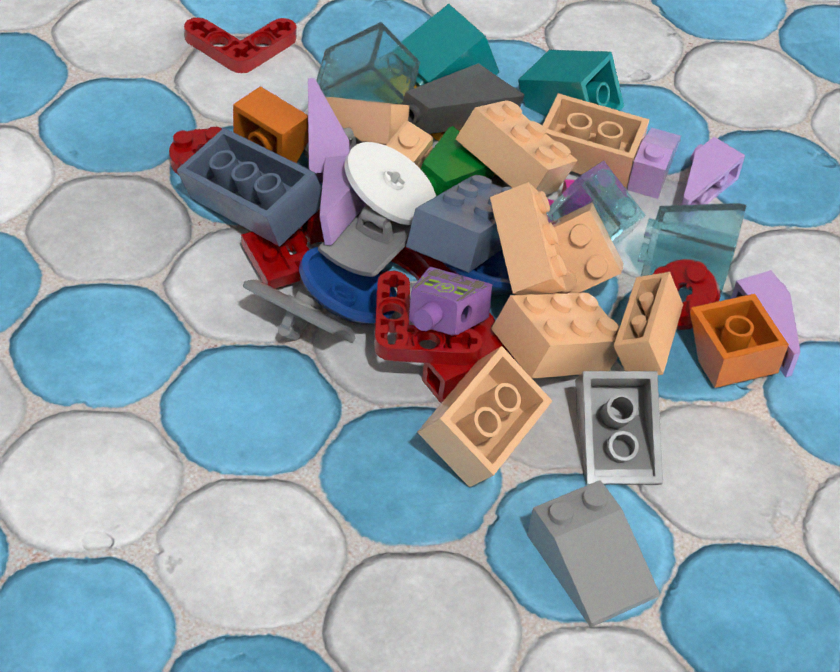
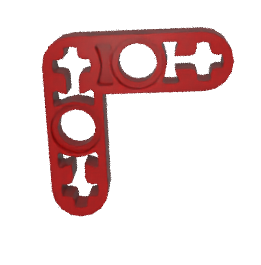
(237, 54)
(409, 336)

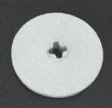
(387, 181)

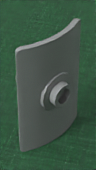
(367, 243)
(298, 308)

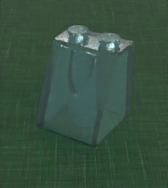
(368, 67)
(611, 199)
(694, 233)

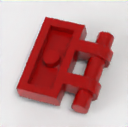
(274, 262)

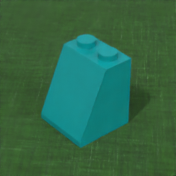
(448, 45)
(572, 73)

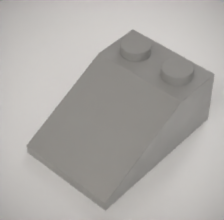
(619, 427)
(592, 552)

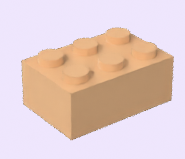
(596, 134)
(516, 147)
(557, 334)
(485, 417)

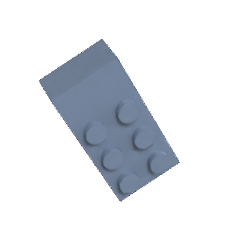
(252, 186)
(458, 225)

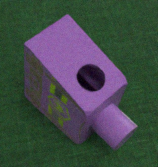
(448, 302)

